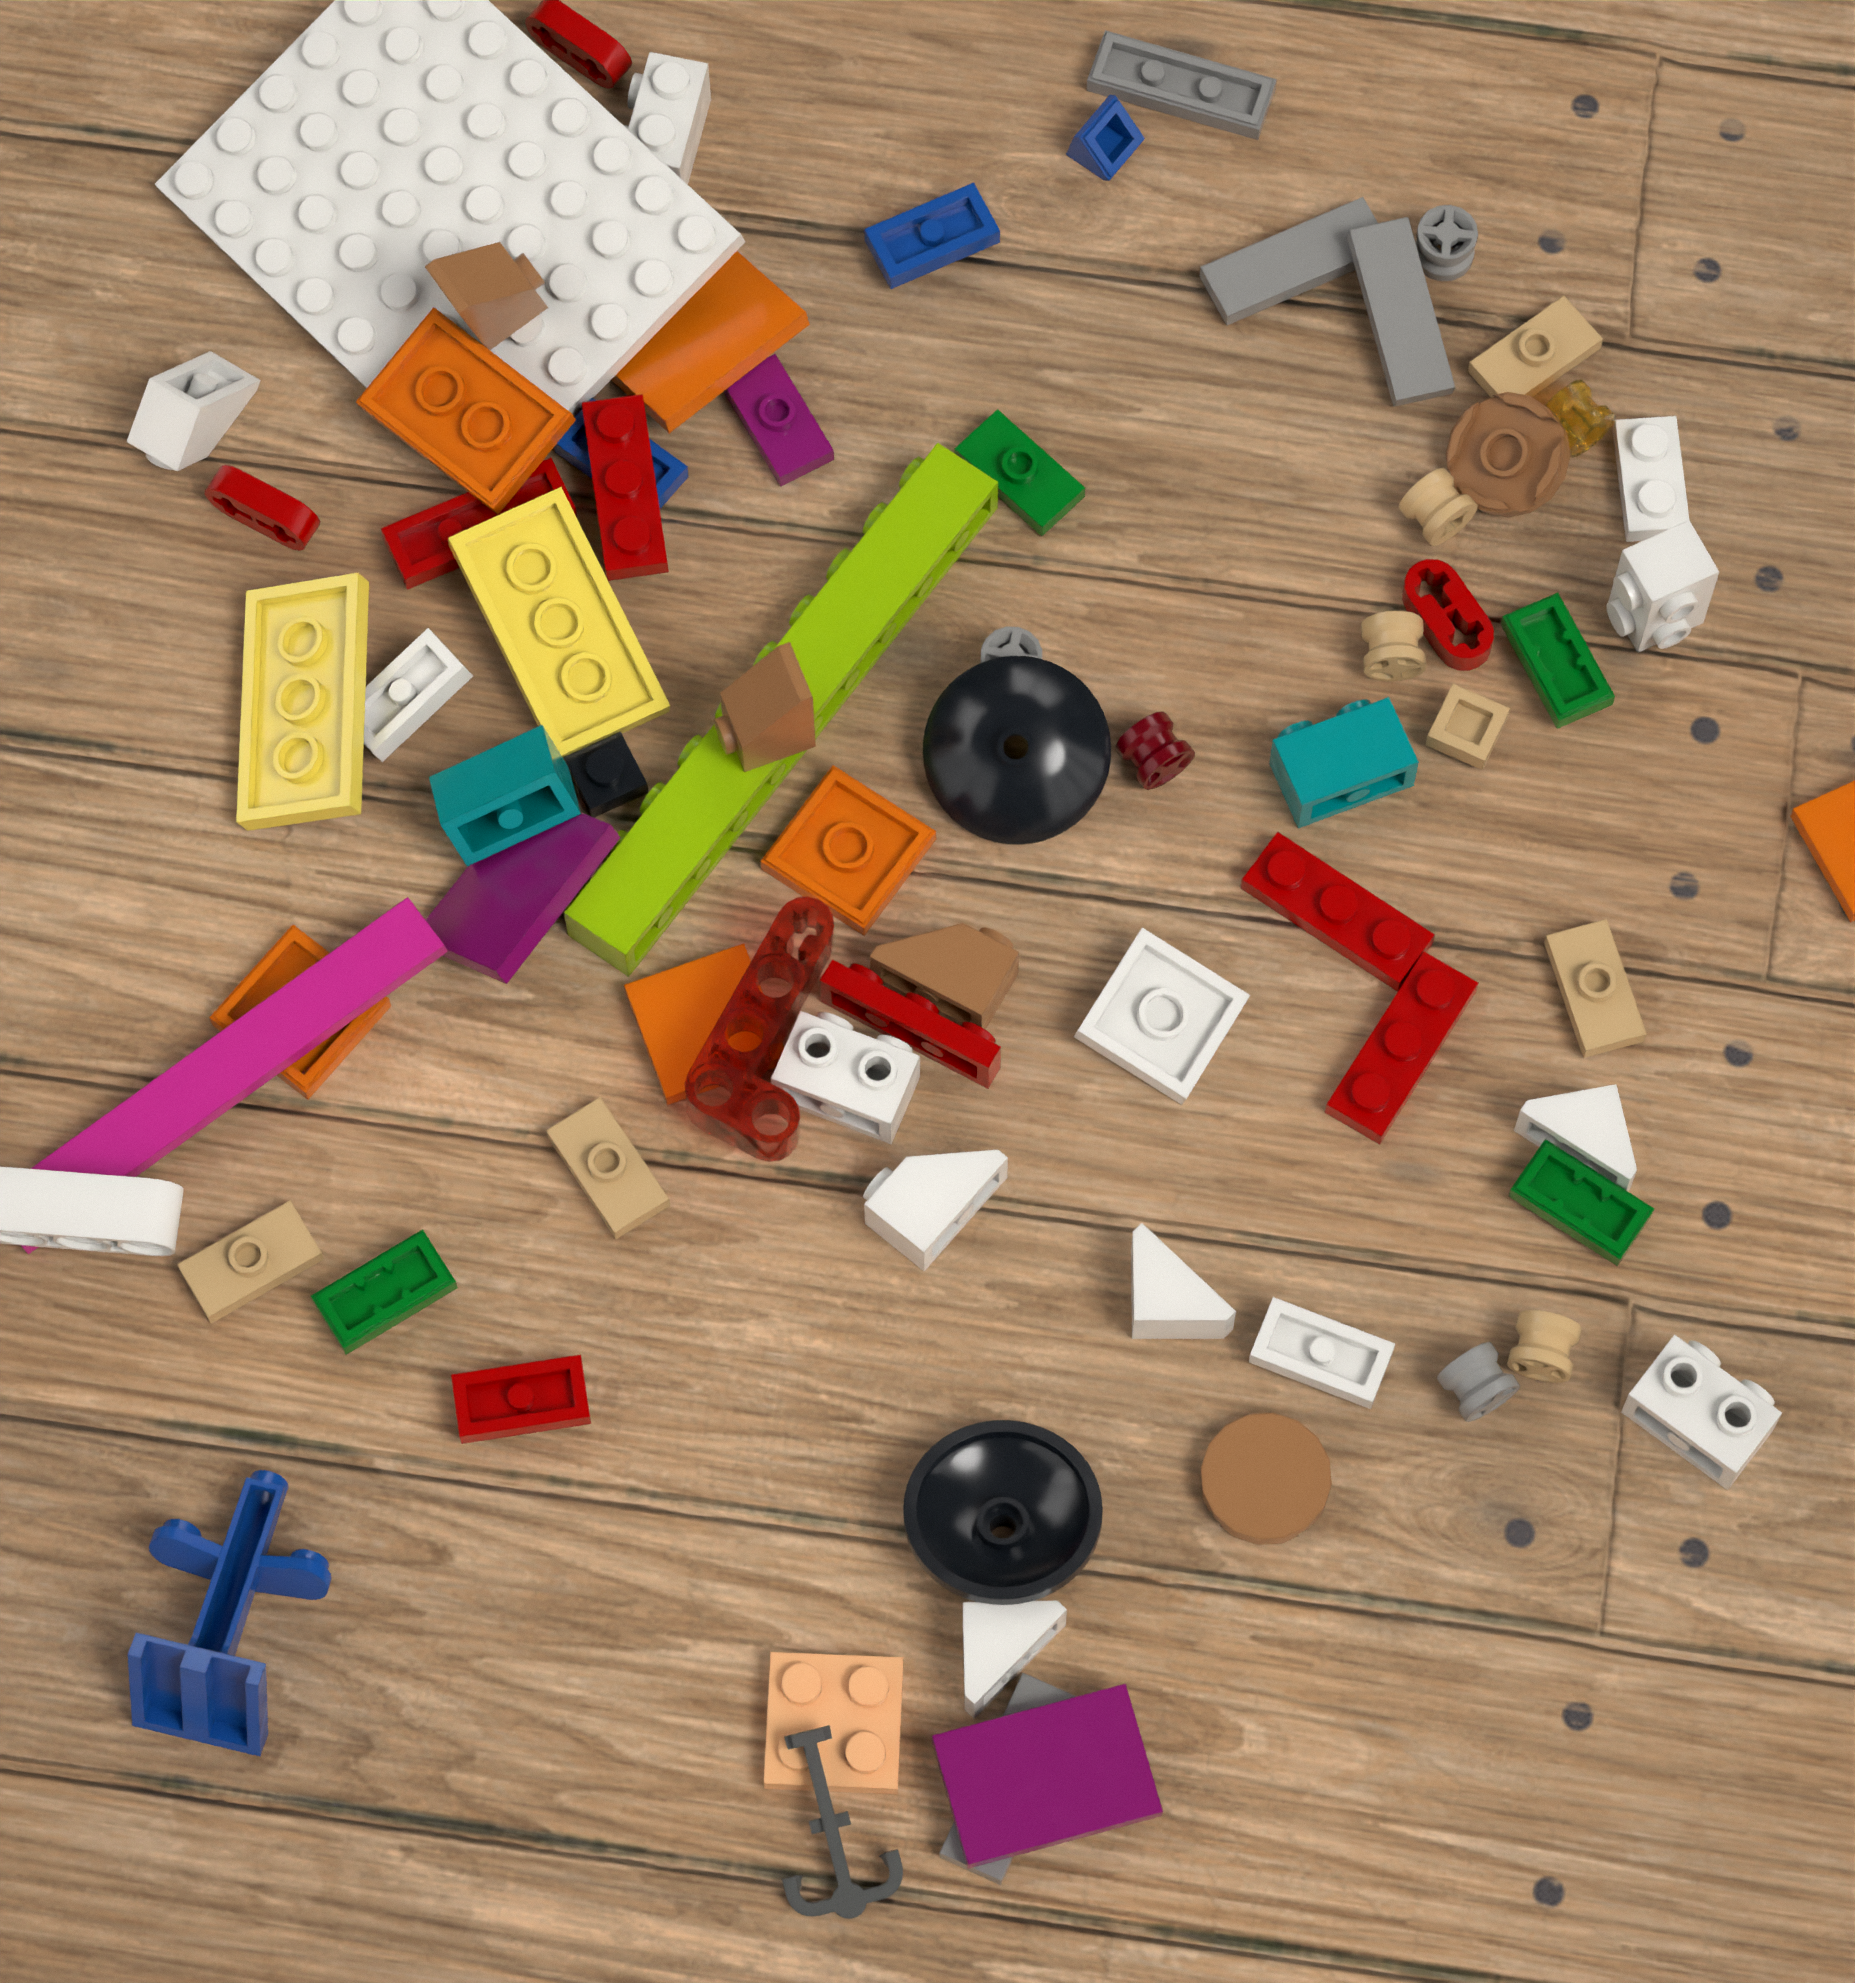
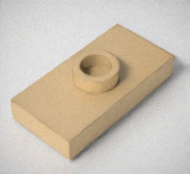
(1536, 352)
(1595, 988)
(608, 1168)
(250, 1262)

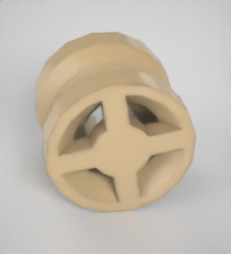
(1438, 506)
(1393, 646)
(1544, 1346)

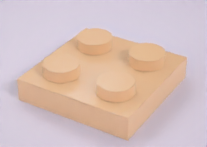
(858, 1701)

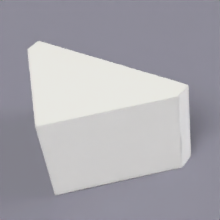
(1587, 1127)
(1171, 1297)
(1001, 1643)

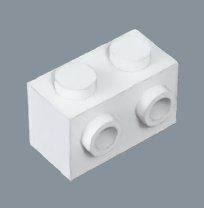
(670, 109)
(1662, 588)
(848, 1075)
(1702, 1410)

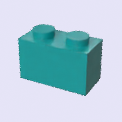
(1342, 761)
(504, 795)

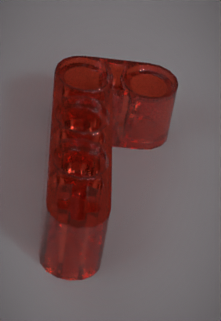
(769, 1020)

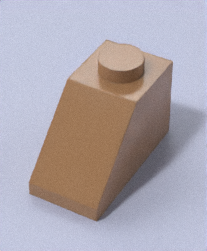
(490, 290)
(767, 711)
(953, 968)

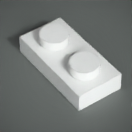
(1650, 475)
(410, 693)
(1321, 1353)

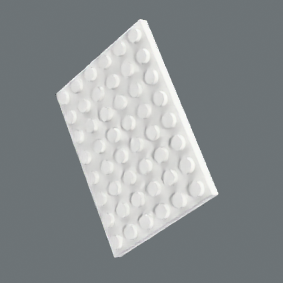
(431, 136)

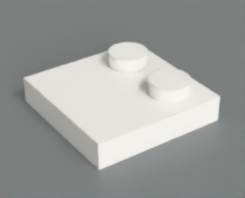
(1161, 1016)

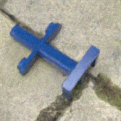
(202, 1686)

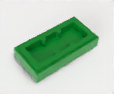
(1026, 475)
(1557, 660)
(1581, 1202)
(384, 1292)

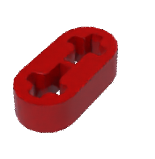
(578, 42)
(262, 507)
(1458, 607)

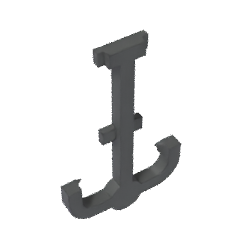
(849, 1897)

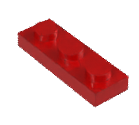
(625, 487)
(421, 540)
(1337, 911)
(912, 1019)
(1401, 1047)

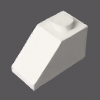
(190, 410)
(931, 1199)

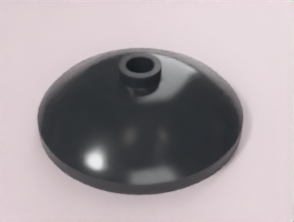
(1026, 796)
(998, 1478)

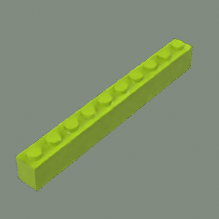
(836, 642)

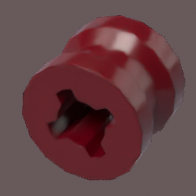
(1155, 750)

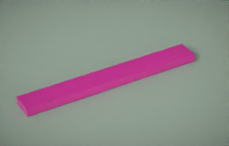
(253, 1048)

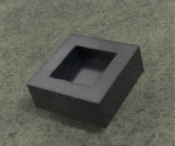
(606, 775)

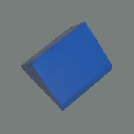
(1106, 140)

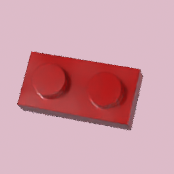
(521, 1399)

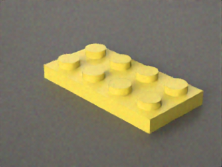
(558, 623)
(303, 702)

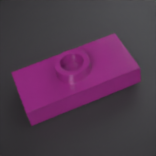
(779, 421)

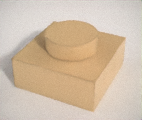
(1467, 726)

